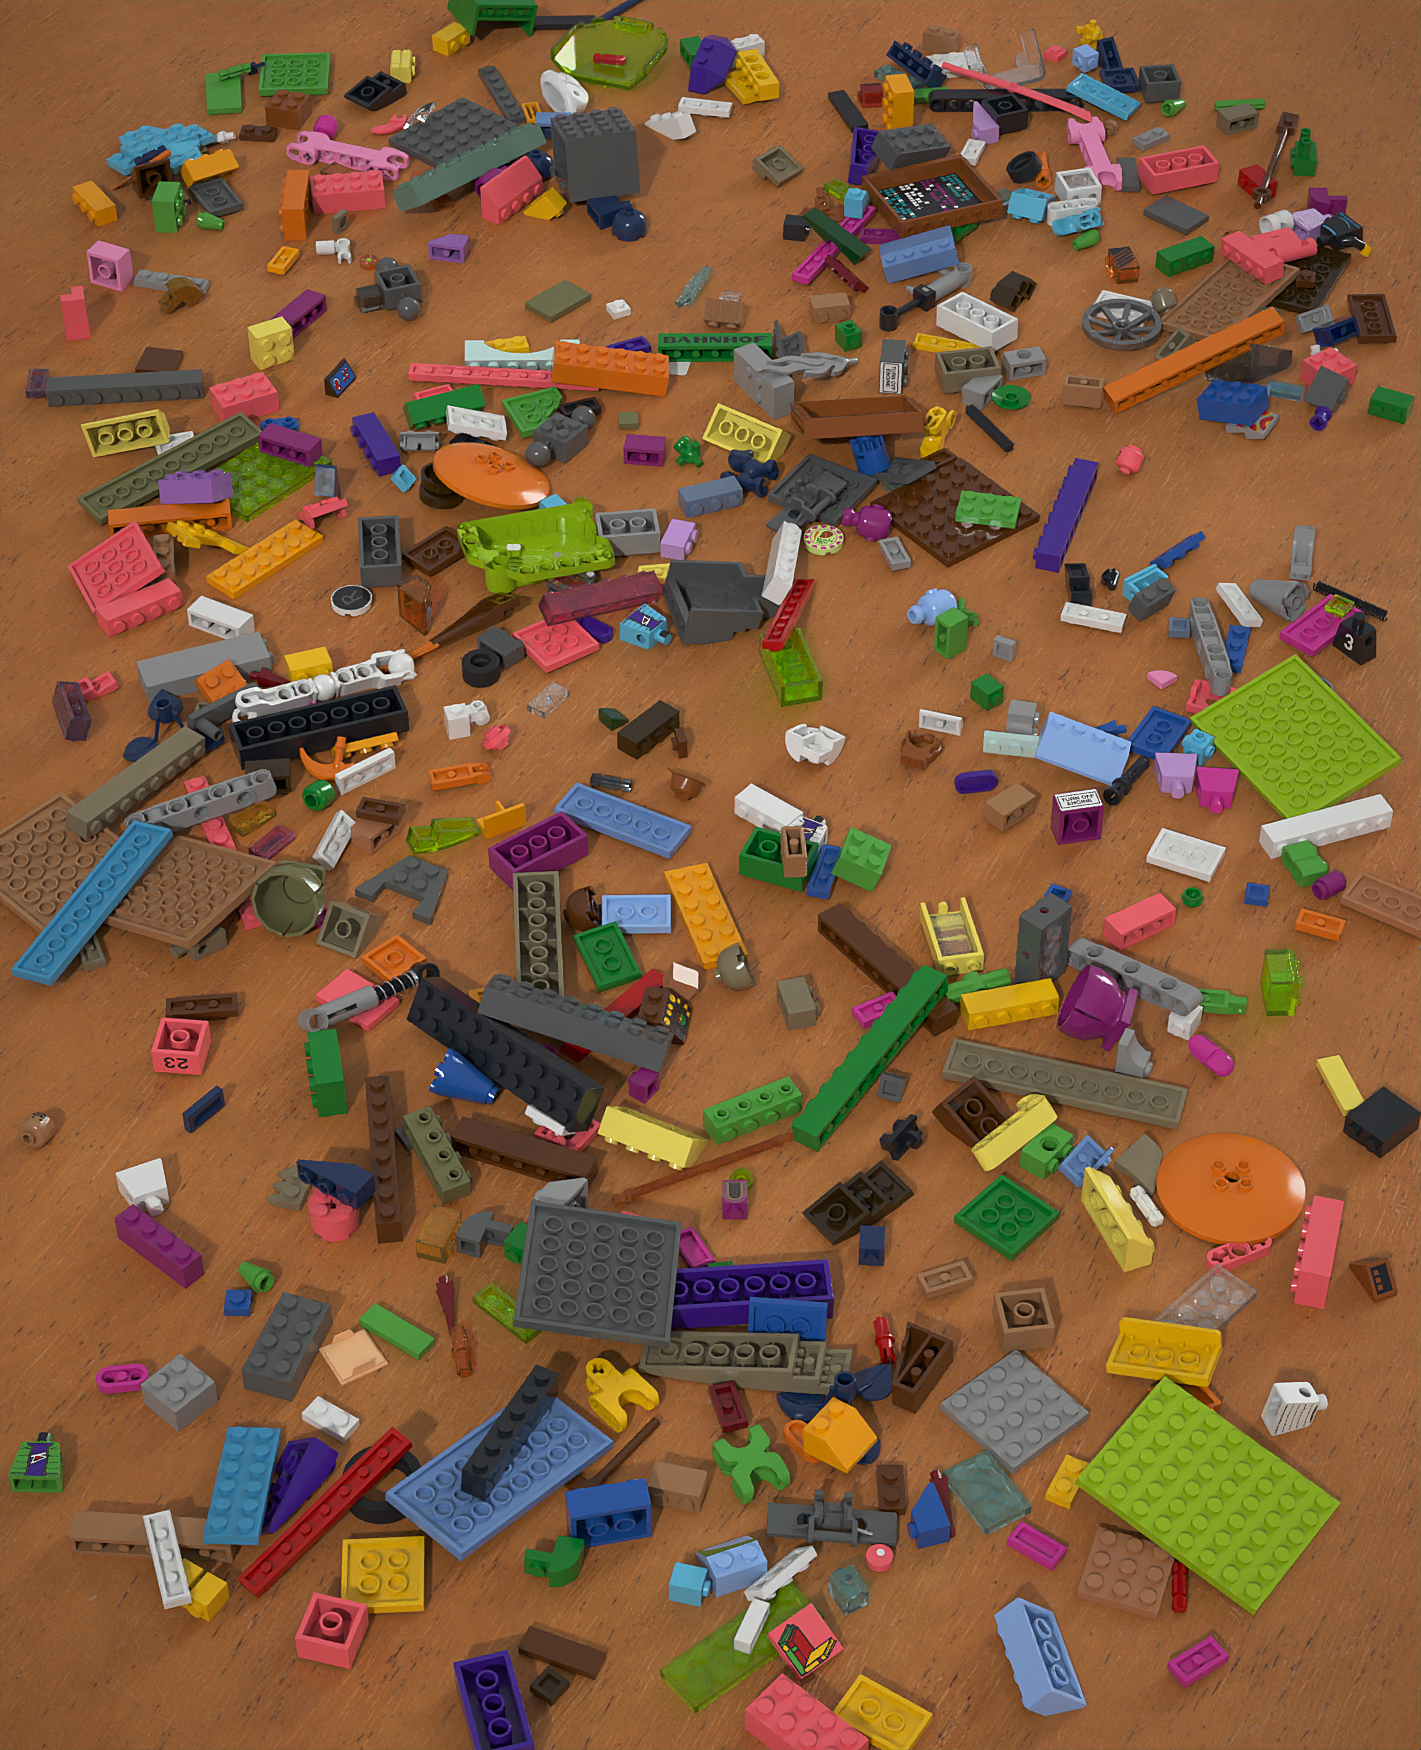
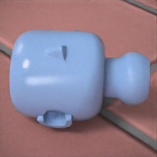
(931, 605)

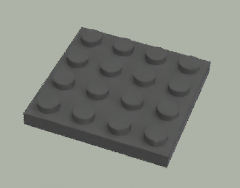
(811, 468)

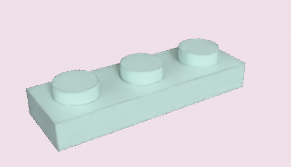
(1010, 744)

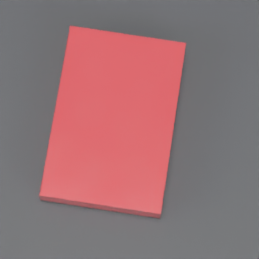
(349, 982)

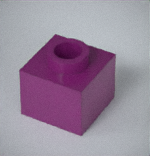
(643, 1084)

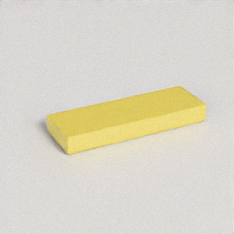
(1339, 1083)

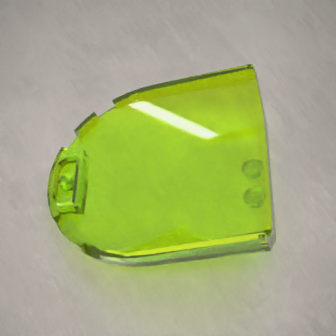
(622, 36)

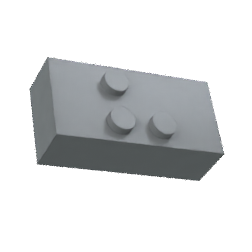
(767, 389)

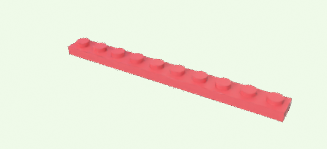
(487, 376)
(218, 834)

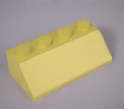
(741, 432)
(126, 433)
(652, 1137)
(1116, 1221)

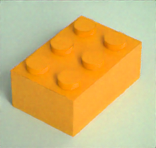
(898, 102)

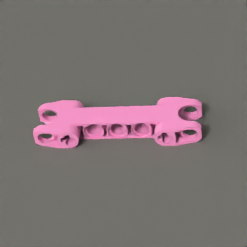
(1090, 139)
(324, 150)

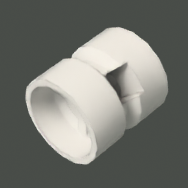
(1276, 221)

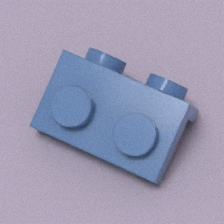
(1084, 1155)

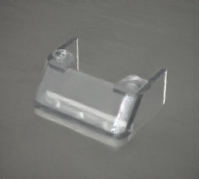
(1028, 63)

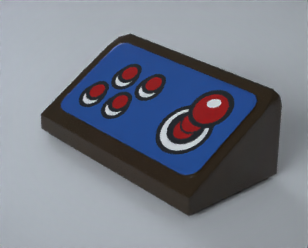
(339, 379)

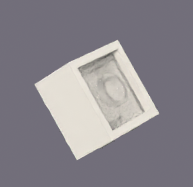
(1077, 185)

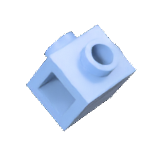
(1085, 58)

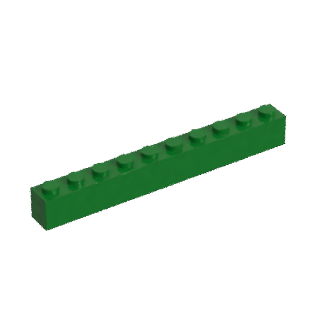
(869, 1058)

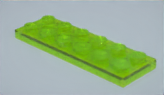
(716, 1666)

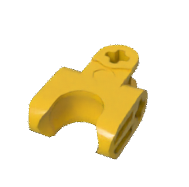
(938, 425)
(613, 1390)

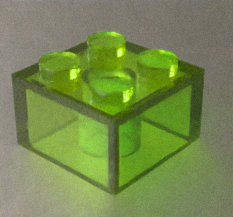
(1281, 982)

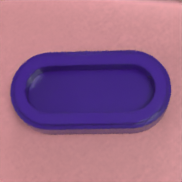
(598, 630)
(976, 781)

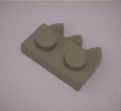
(291, 1191)

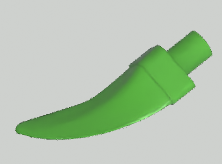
(972, 620)

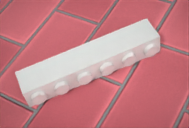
(781, 563)
(1327, 825)

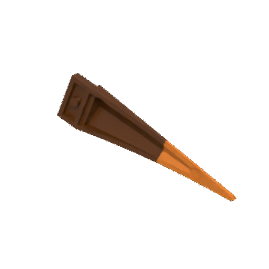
(482, 615)

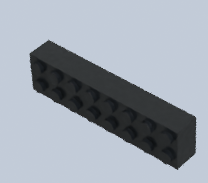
(319, 725)

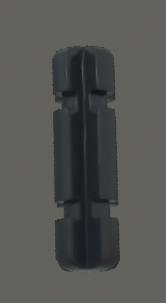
(611, 782)

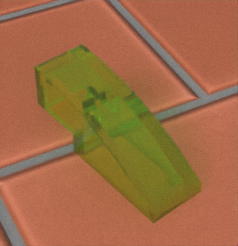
(441, 834)

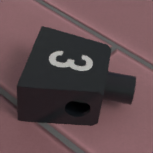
(1356, 638)

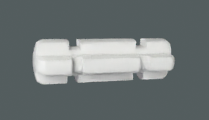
(1146, 1206)

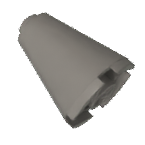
(1281, 597)

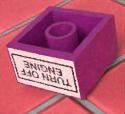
(1077, 816)

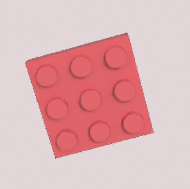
(556, 644)

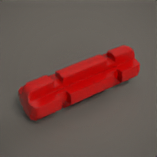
(610, 59)
(1179, 1587)

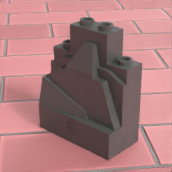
(714, 600)

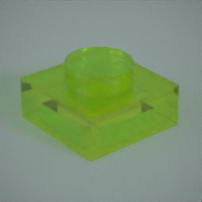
(1339, 606)

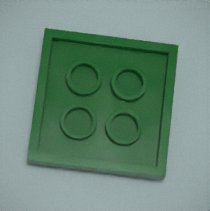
(1006, 1217)

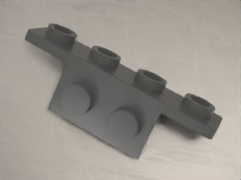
(788, 346)

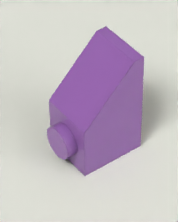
(450, 248)

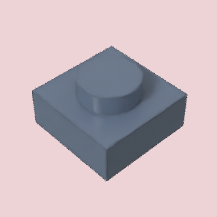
(1179, 627)

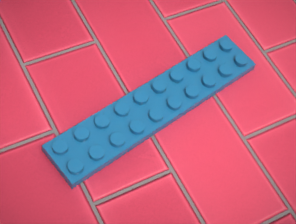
(91, 903)

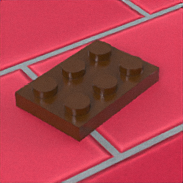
(434, 552)

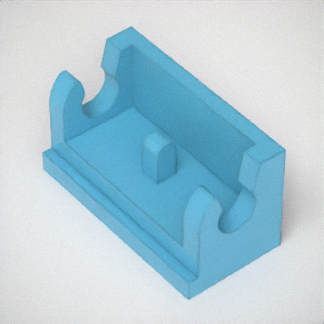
(1141, 580)

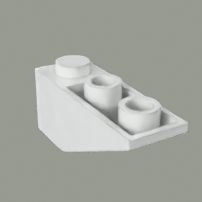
(674, 125)

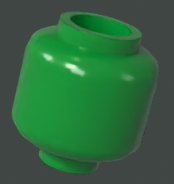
(318, 795)

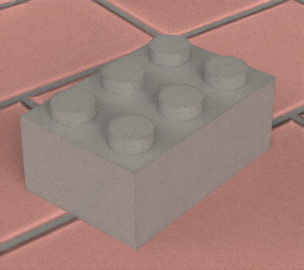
(630, 531)

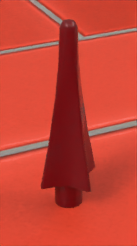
(267, 679)
(446, 1296)
(941, 1486)

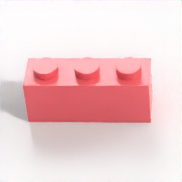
(1139, 921)

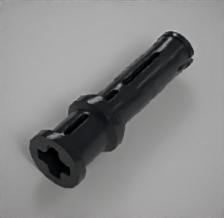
(1138, 767)

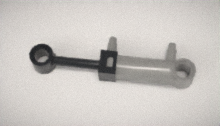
(926, 296)

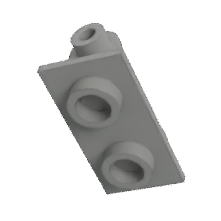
(429, 440)

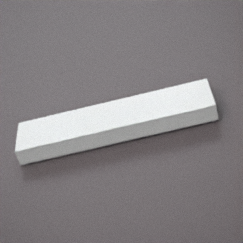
(167, 1559)

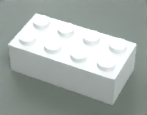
(977, 321)

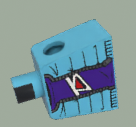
(645, 628)

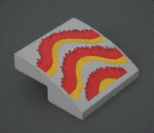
(1259, 429)

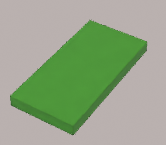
(223, 95)

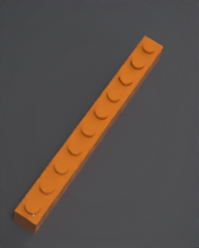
(1193, 360)

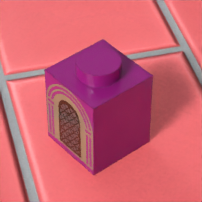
(734, 1199)

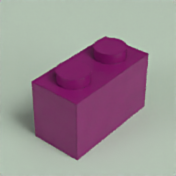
(644, 450)

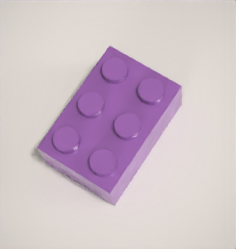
(195, 487)

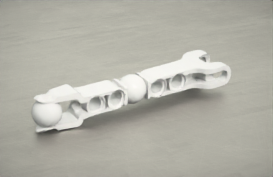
(325, 687)

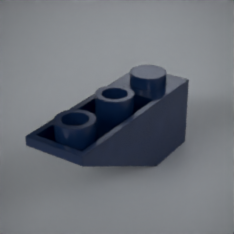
(340, 1180)

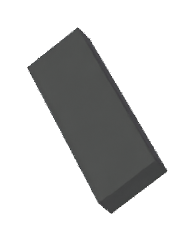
(1130, 178)

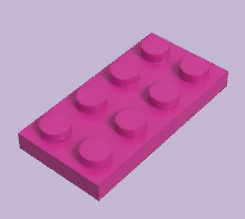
(1314, 629)

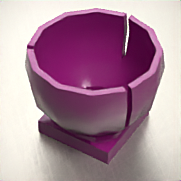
(1096, 1008)

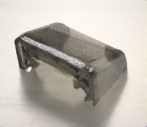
(1252, 365)

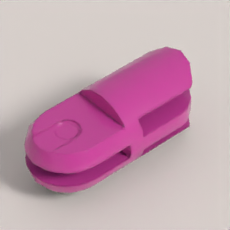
(1211, 1055)

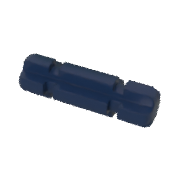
(146, 157)

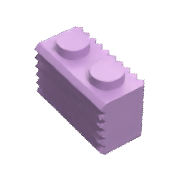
(678, 539)

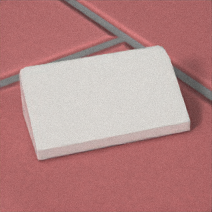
(940, 722)

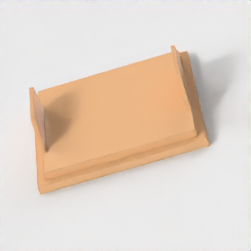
(352, 1356)

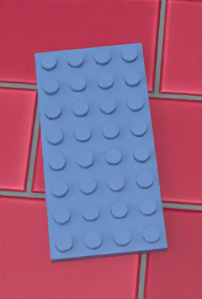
(461, 1523)

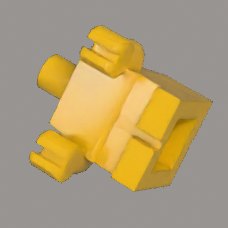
(1091, 34)

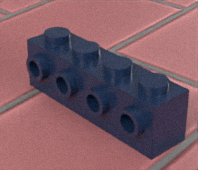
(916, 65)

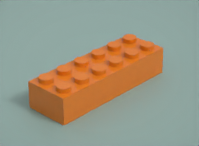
(610, 368)

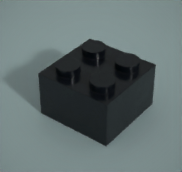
(1007, 112)

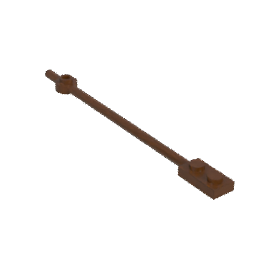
(1286, 127)

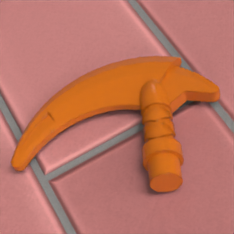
(327, 771)

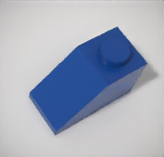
(928, 1520)

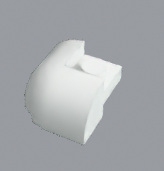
(814, 744)

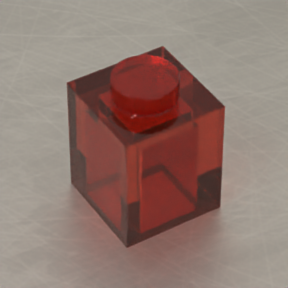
(870, 95)

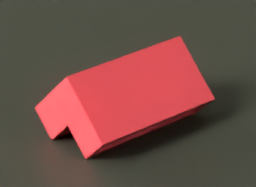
(75, 314)

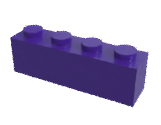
(375, 444)

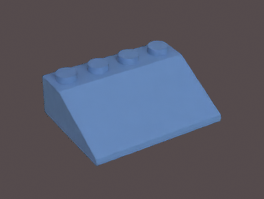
(918, 254)

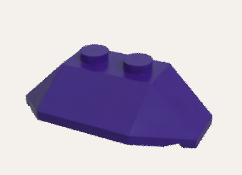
(711, 64)

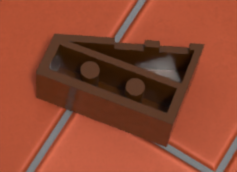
(920, 1366)

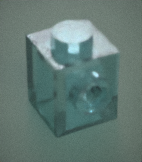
(848, 1589)

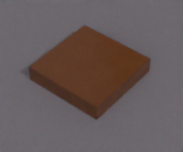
(159, 360)

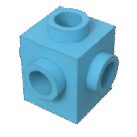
(1200, 744)

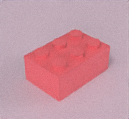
(250, 395)

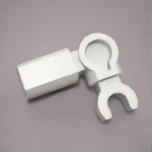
(342, 247)

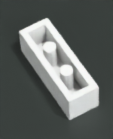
(751, 1626)

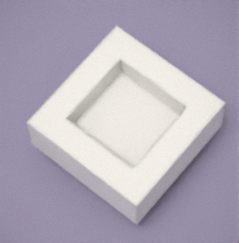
(618, 309)

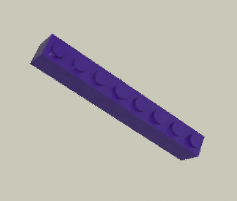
(1065, 515)

